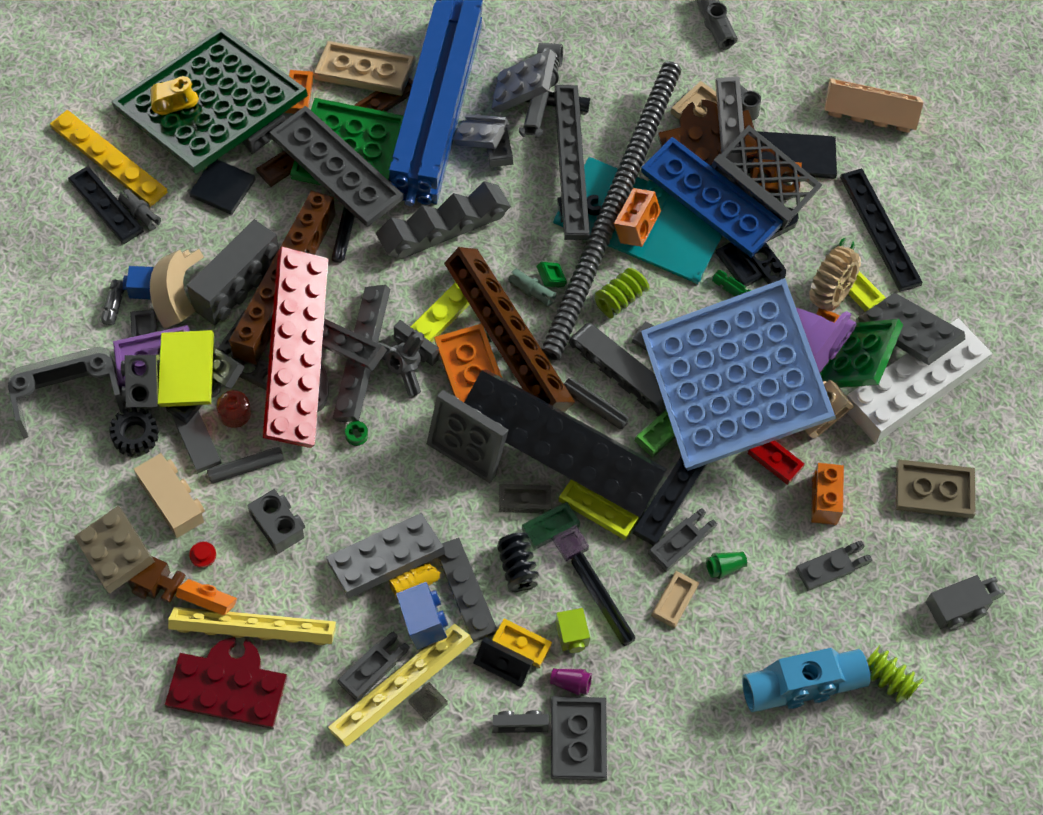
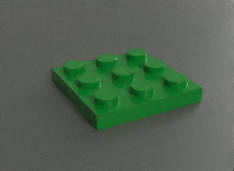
(863, 354)

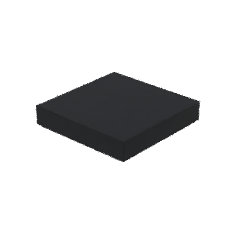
(222, 186)

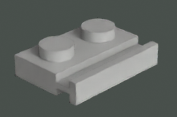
(481, 131)

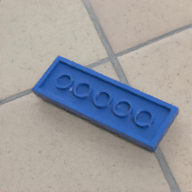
(711, 197)

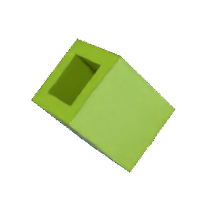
(572, 630)

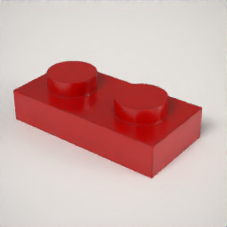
(777, 460)

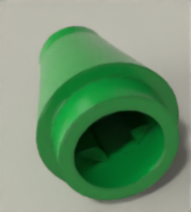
(723, 564)

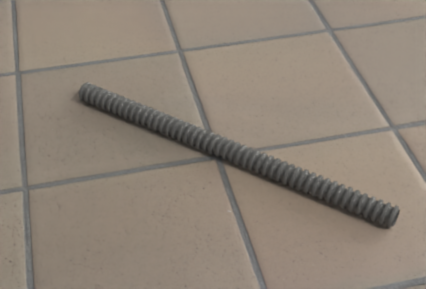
(613, 203)

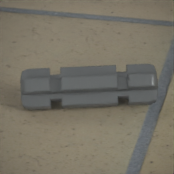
(112, 302)

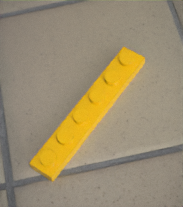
(108, 158)

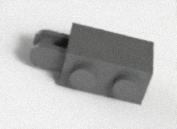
(962, 601)

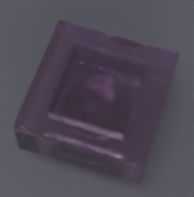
(570, 543)

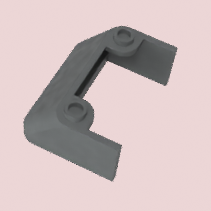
(25, 379)

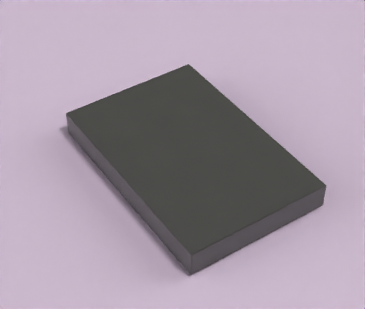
(578, 738)

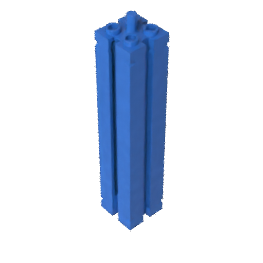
(436, 100)

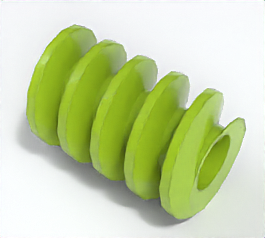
(621, 291)
(892, 676)

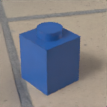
(138, 282)

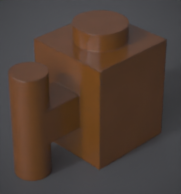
(154, 579)

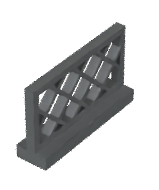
(750, 185)

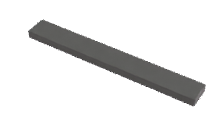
(571, 163)

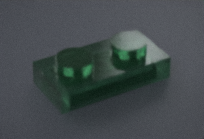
(550, 524)

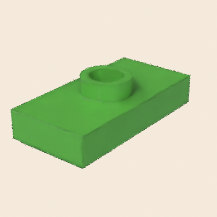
(656, 435)

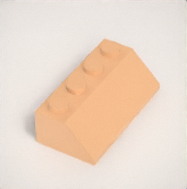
(873, 104)

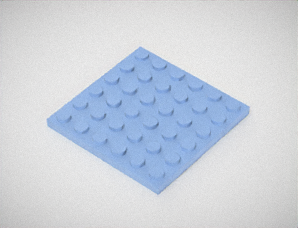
(737, 375)

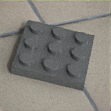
(466, 436)

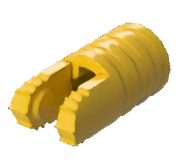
(414, 577)

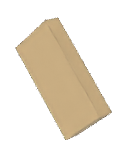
(675, 599)

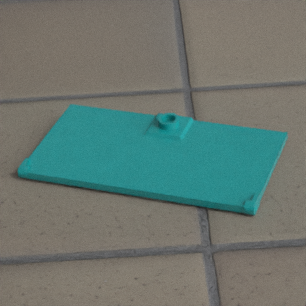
(678, 239)

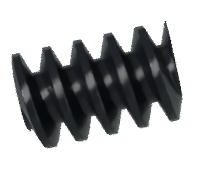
(517, 562)

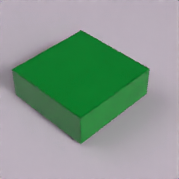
(551, 274)

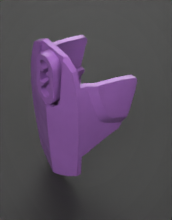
(825, 336)

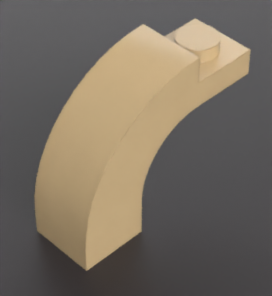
(168, 289)

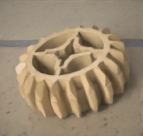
(835, 278)

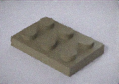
(935, 489)
(114, 549)

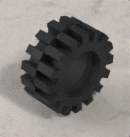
(137, 445)

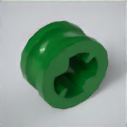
(361, 428)

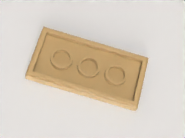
(364, 68)

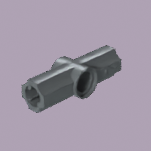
(718, 22)

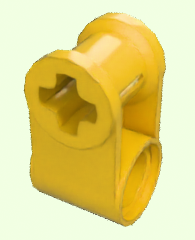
(171, 96)

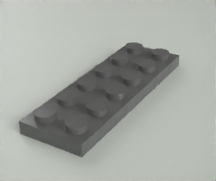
(336, 166)

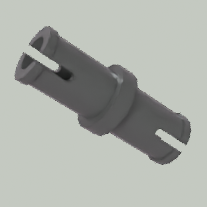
(139, 209)

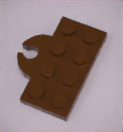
(702, 133)

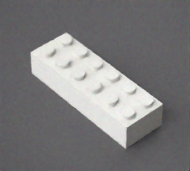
(912, 386)

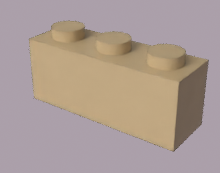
(170, 494)

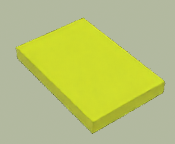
(186, 368)

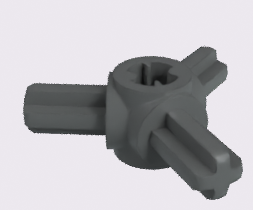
(404, 359)

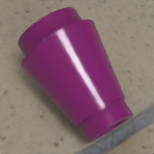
(572, 680)

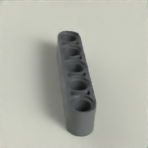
(620, 365)

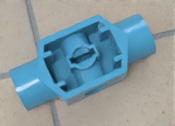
(805, 678)

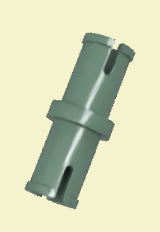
(532, 287)

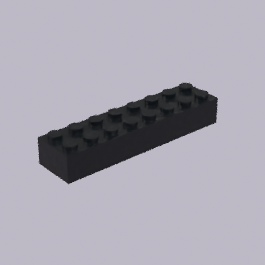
(567, 444)

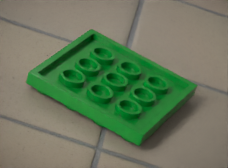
(366, 130)

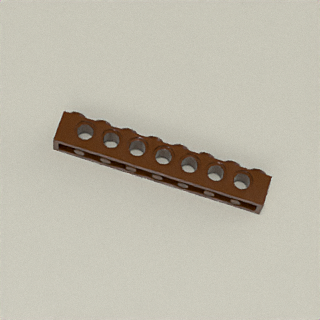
(305, 236)
(507, 328)

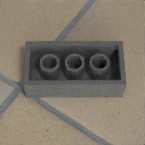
(233, 272)

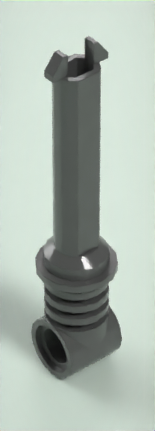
(537, 104)

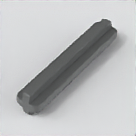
(596, 404)
(245, 465)

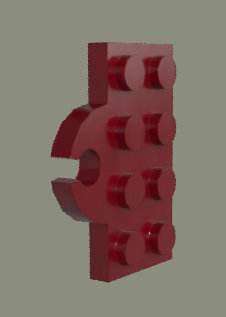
(227, 686)

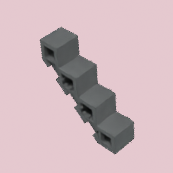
(453, 218)

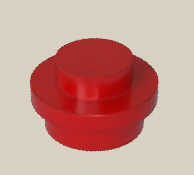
(202, 554)

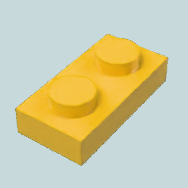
(523, 641)

